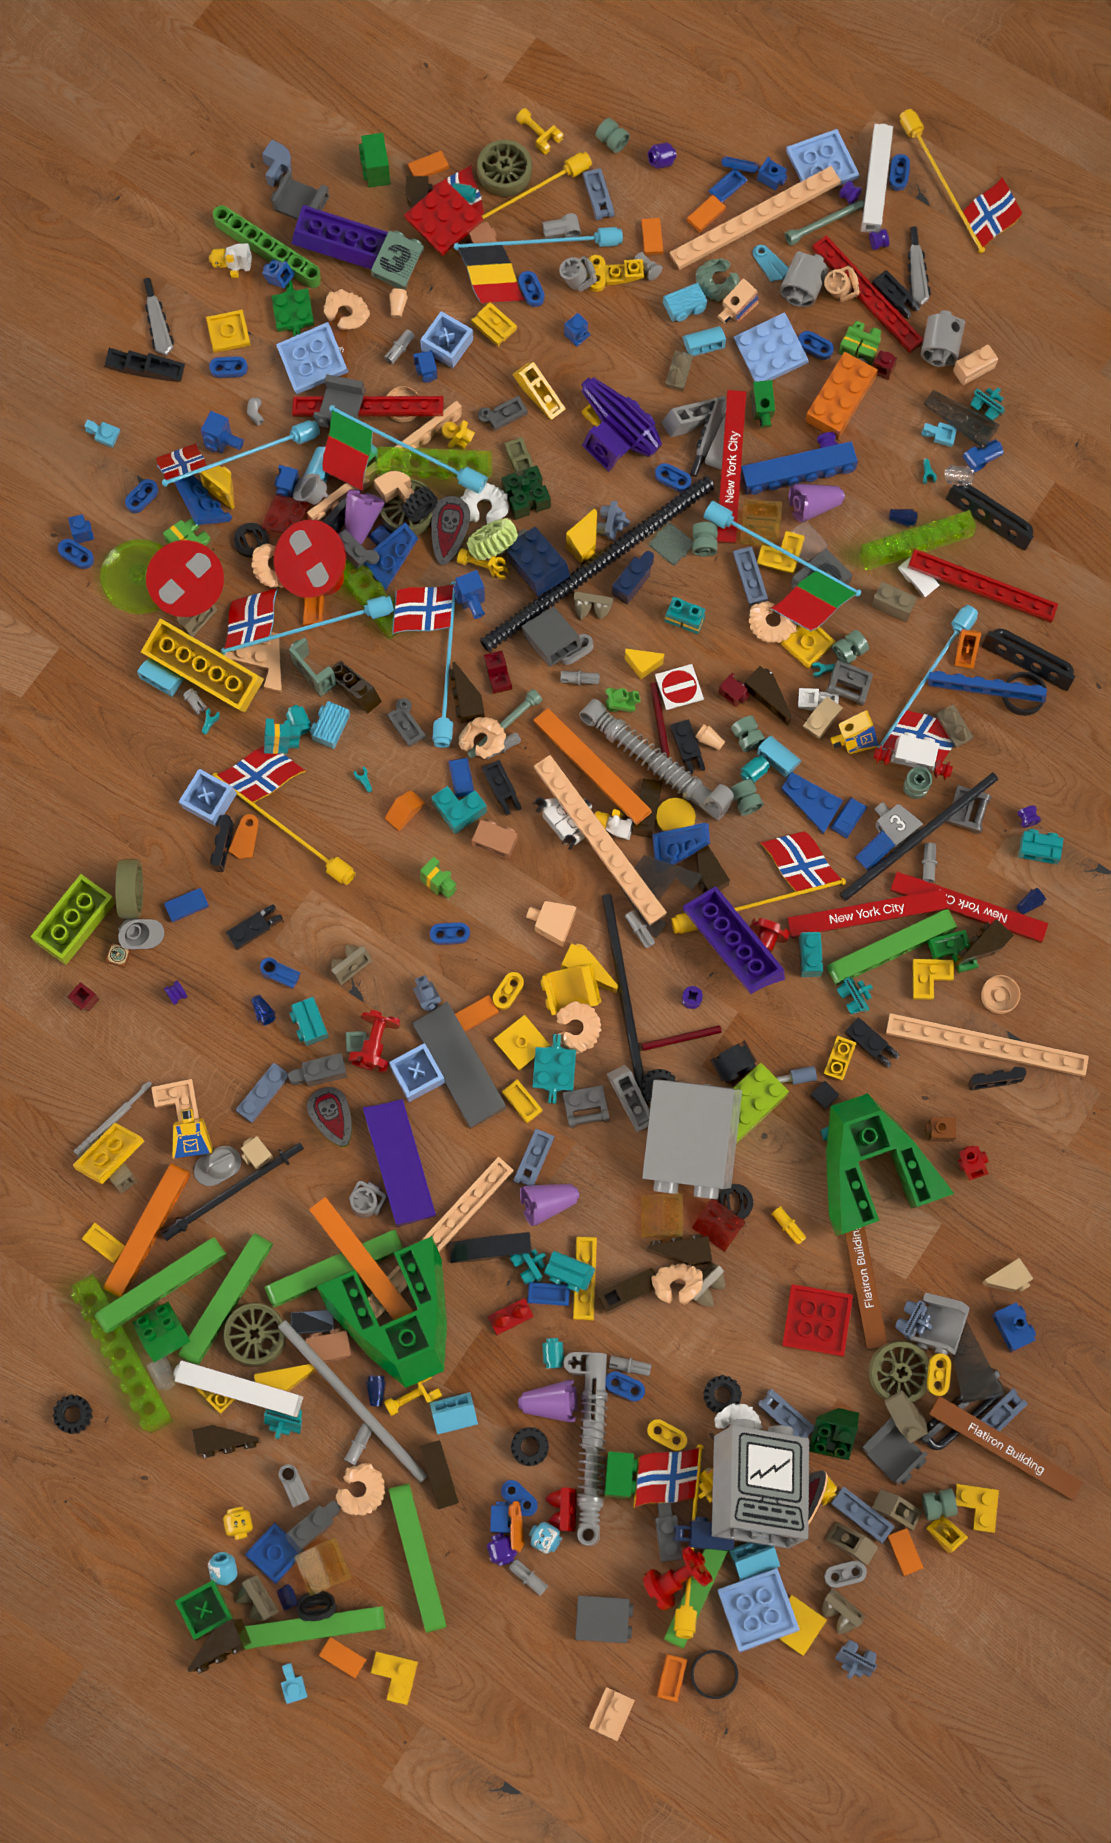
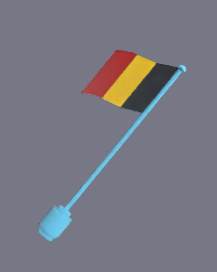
(493, 272)

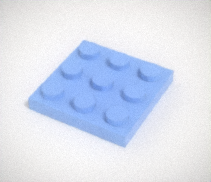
(820, 153)
(771, 349)
(311, 357)
(758, 1610)

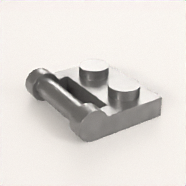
(851, 677)
(961, 818)
(585, 1100)

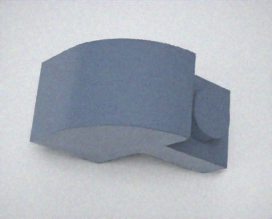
(278, 159)

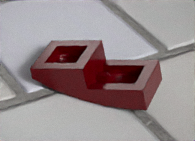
(497, 672)

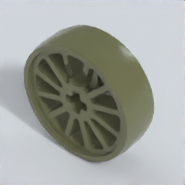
(504, 168)
(419, 528)
(129, 888)
(277, 1347)
(875, 1366)

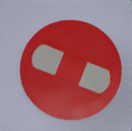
(310, 559)
(184, 578)

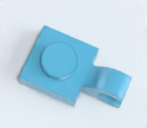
(104, 433)
(943, 434)
(294, 1686)

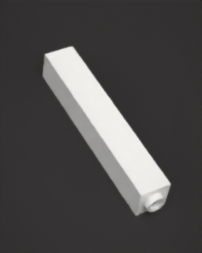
(877, 178)
(238, 1388)

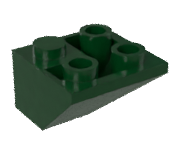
(835, 1433)

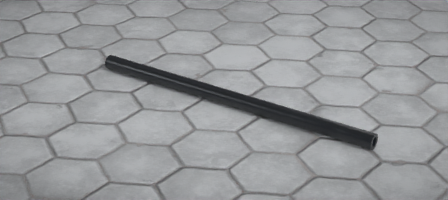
(919, 836)
(623, 988)

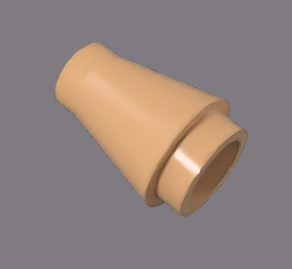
(397, 302)
(709, 737)

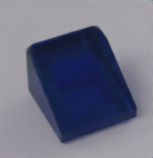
(287, 1597)

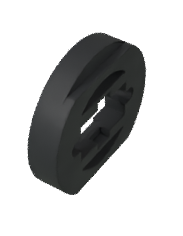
(241, 531)
(741, 1190)
(321, 1598)

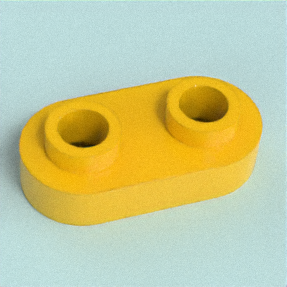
(600, 270)
(507, 991)
(940, 1374)
(667, 1434)

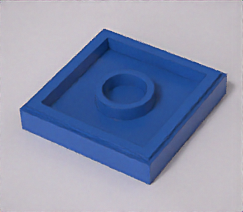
(273, 1553)

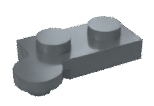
(503, 413)
(356, 552)
(405, 723)

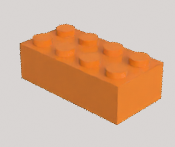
(841, 395)

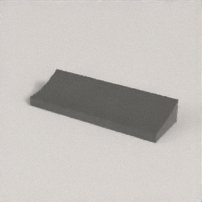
(459, 1065)

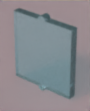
(671, 544)

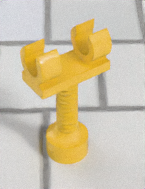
(524, 116)
(464, 557)
(393, 1405)

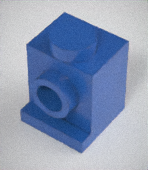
(772, 174)
(273, 271)
(576, 329)
(425, 366)
(286, 481)
(81, 529)
(500, 1518)

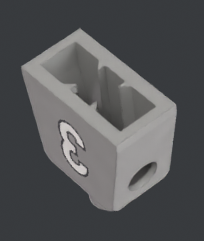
(897, 823)

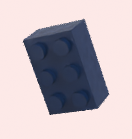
(537, 561)

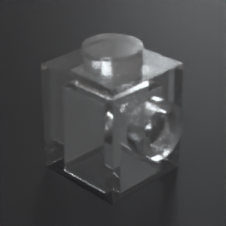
(162, 1373)

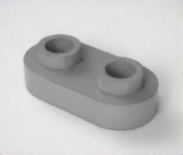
(585, 640)
(844, 1574)

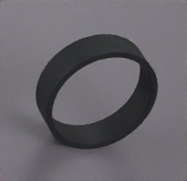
(1012, 708)
(736, 1674)

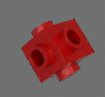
(973, 1162)

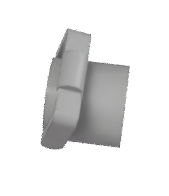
(576, 274)
(364, 1199)

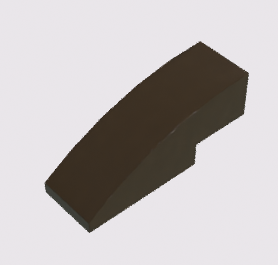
(439, 1474)

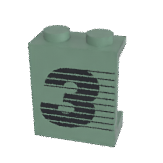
(397, 259)
(321, 682)

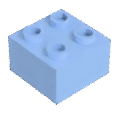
(447, 339)
(207, 797)
(416, 1072)

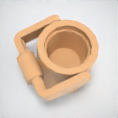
(840, 285)

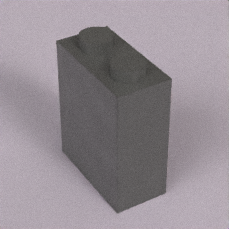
(551, 636)
(603, 1619)

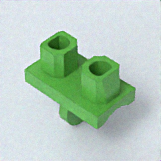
(621, 700)

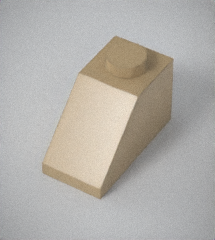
(822, 718)
(1010, 1278)

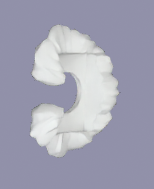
(490, 493)
(739, 1411)

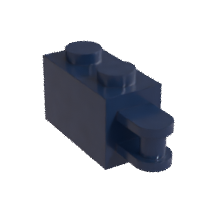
(633, 577)
(701, 1536)

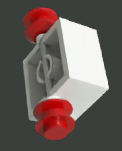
(914, 753)

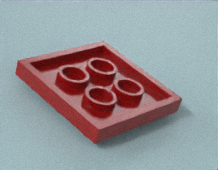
(443, 217)
(817, 1320)

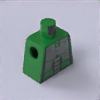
(762, 396)

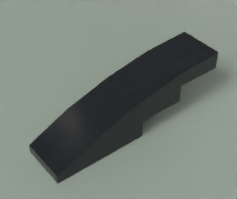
(144, 365)
(490, 1247)

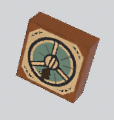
(118, 955)

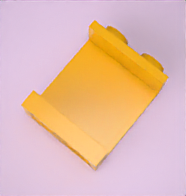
(570, 986)

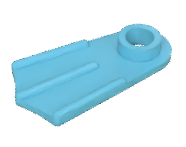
(770, 263)

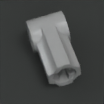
(566, 226)
(294, 1487)

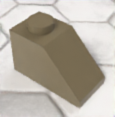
(123, 1178)
(906, 1417)
(897, 1509)
(852, 1543)

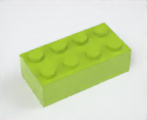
(73, 919)
(759, 1097)

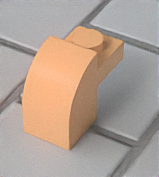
(393, 484)

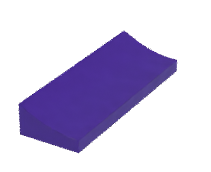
(338, 237)
(734, 940)
(399, 1162)

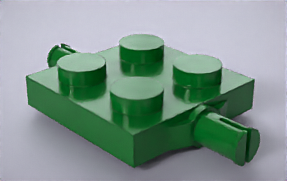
(292, 310)

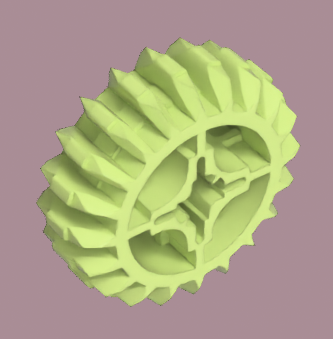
(492, 539)

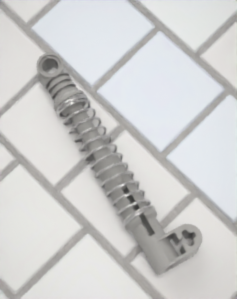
(692, 788)
(592, 1439)

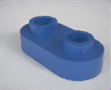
(899, 173)
(531, 290)
(816, 344)
(228, 367)
(674, 477)
(140, 496)
(77, 553)
(449, 931)
(625, 1385)
(521, 1495)

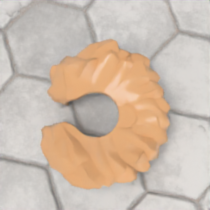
(353, 304)
(260, 565)
(765, 632)
(487, 726)
(591, 1026)
(679, 1274)
(374, 1490)

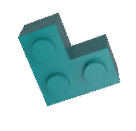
(458, 813)

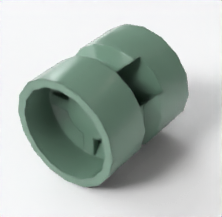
(613, 135)
(705, 539)
(853, 645)
(747, 732)
(917, 783)
(747, 799)
(939, 1504)

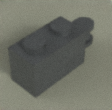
(319, 1071)
(312, 1526)
(668, 1549)

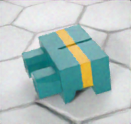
(685, 612)
(280, 737)

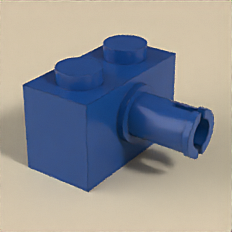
(217, 434)
(470, 593)
(1014, 1327)

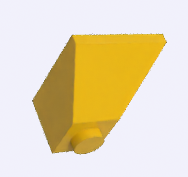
(219, 484)
(582, 538)

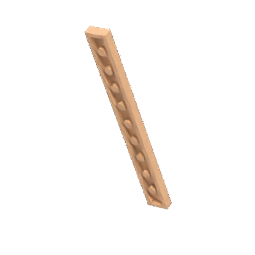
(755, 217)
(419, 437)
(600, 840)
(987, 1045)
(454, 1219)

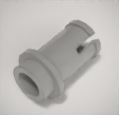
(194, 700)

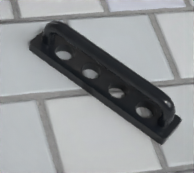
(1023, 537)
(1064, 678)
(935, 1426)

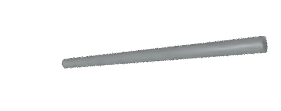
(353, 1402)

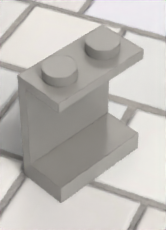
(948, 1321)

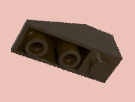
(416, 189)
(356, 687)
(469, 699)
(989, 942)
(689, 1251)
(626, 1291)
(216, 1439)
(223, 1641)

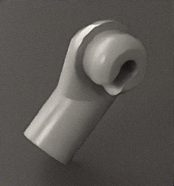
(252, 410)

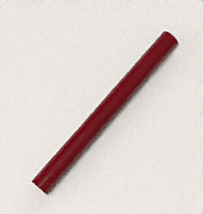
(659, 718)
(681, 1038)

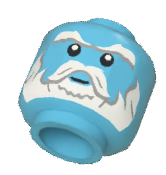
(545, 1537)
(222, 1568)

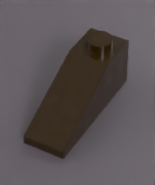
(766, 690)
(650, 796)
(711, 870)

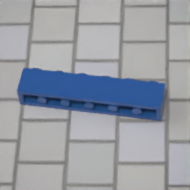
(798, 468)

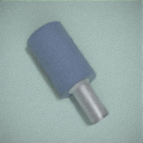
(799, 1075)

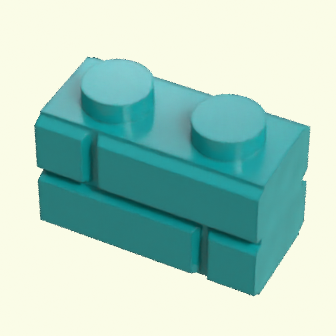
(1041, 846)
(810, 954)
(309, 1021)
(569, 1270)

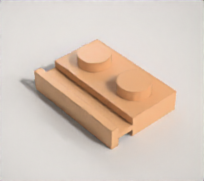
(611, 1714)

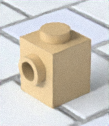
(255, 1153)

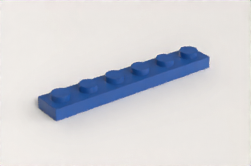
(980, 685)

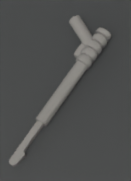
(89, 1141)

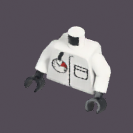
(560, 820)

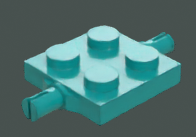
(554, 1068)

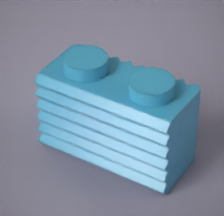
(685, 302)
(330, 724)

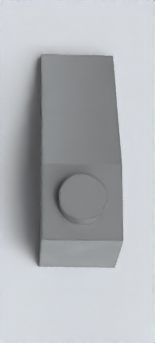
(686, 418)
(630, 1097)

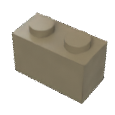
(894, 601)

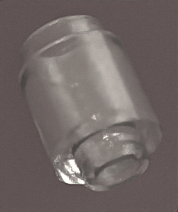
(959, 475)

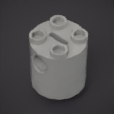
(804, 279)
(942, 339)

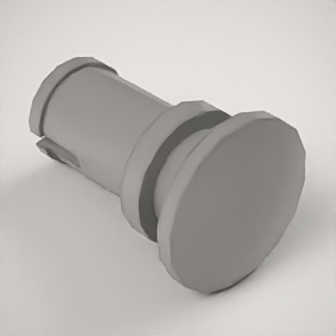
(650, 268)

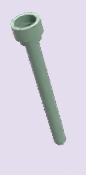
(793, 236)
(533, 698)

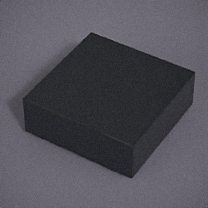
(824, 1095)

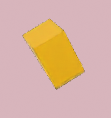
(643, 661)
(946, 1534)

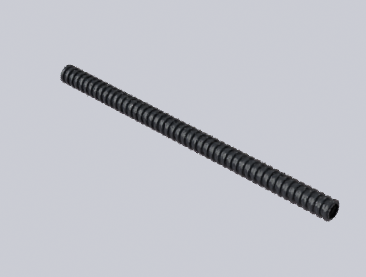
(598, 563)

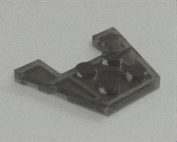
(658, 878)

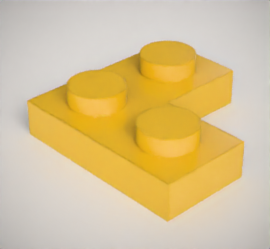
(777, 560)
(926, 972)
(983, 1501)
(402, 1674)

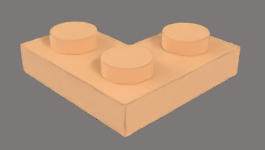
(178, 1094)

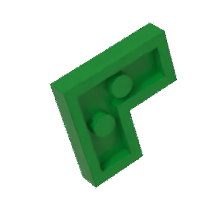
(951, 945)

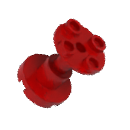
(769, 932)
(372, 1049)
(666, 1585)

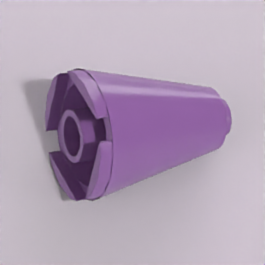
(813, 500)
(361, 513)
(546, 1201)
(551, 1401)

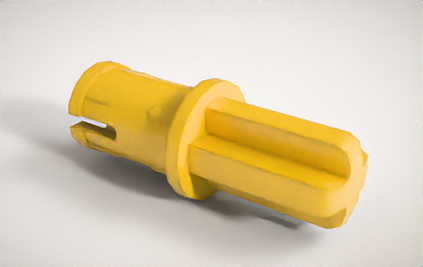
(788, 1225)

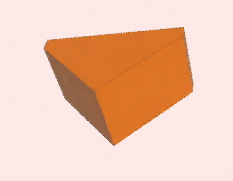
(967, 648)
(404, 809)

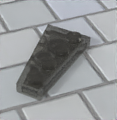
(965, 420)
(973, 1370)

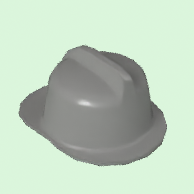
(310, 489)
(140, 933)
(217, 1166)

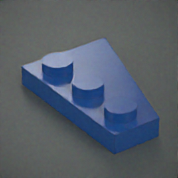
(199, 503)
(392, 554)
(812, 800)
(680, 843)

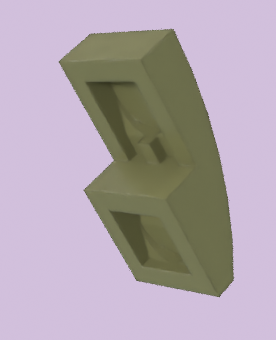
(518, 455)

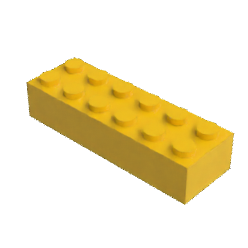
(202, 665)

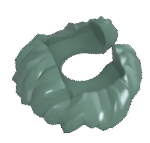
(711, 289)

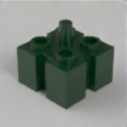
(526, 492)

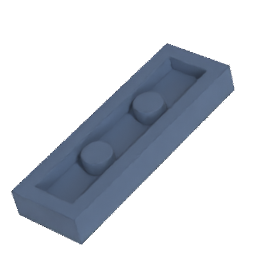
(750, 576)
(262, 1093)
(862, 1515)

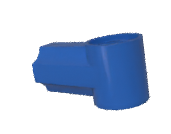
(978, 458)
(281, 973)

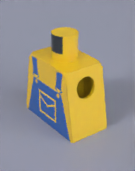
(856, 734)
(190, 1136)

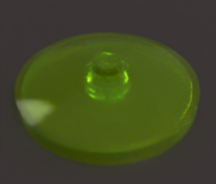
(125, 575)

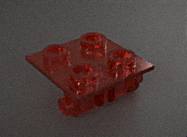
(284, 513)
(718, 1224)

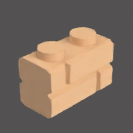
(975, 364)

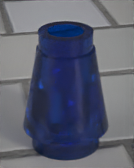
(905, 517)
(1031, 901)
(263, 1011)
(376, 1389)

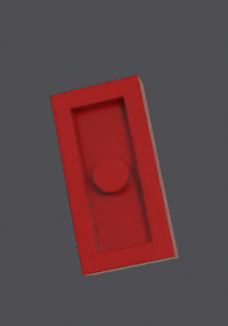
(510, 1316)
(565, 1500)

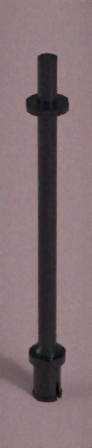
(182, 1223)

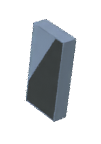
(312, 1321)

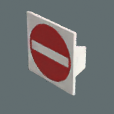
(679, 687)

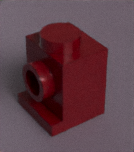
(886, 361)
(733, 690)
(83, 997)

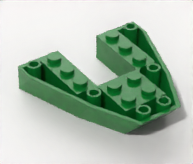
(858, 1132)
(411, 1345)

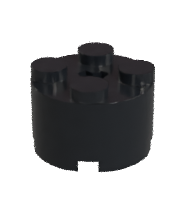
(733, 1061)

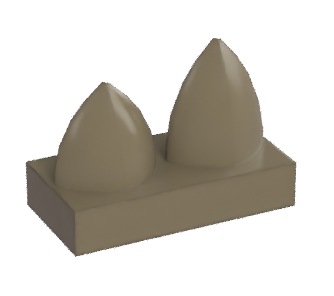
(679, 371)
(584, 601)
(193, 624)
(954, 726)
(356, 960)
(711, 1277)
(255, 1591)
(850, 1615)

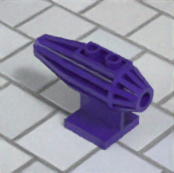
(622, 425)

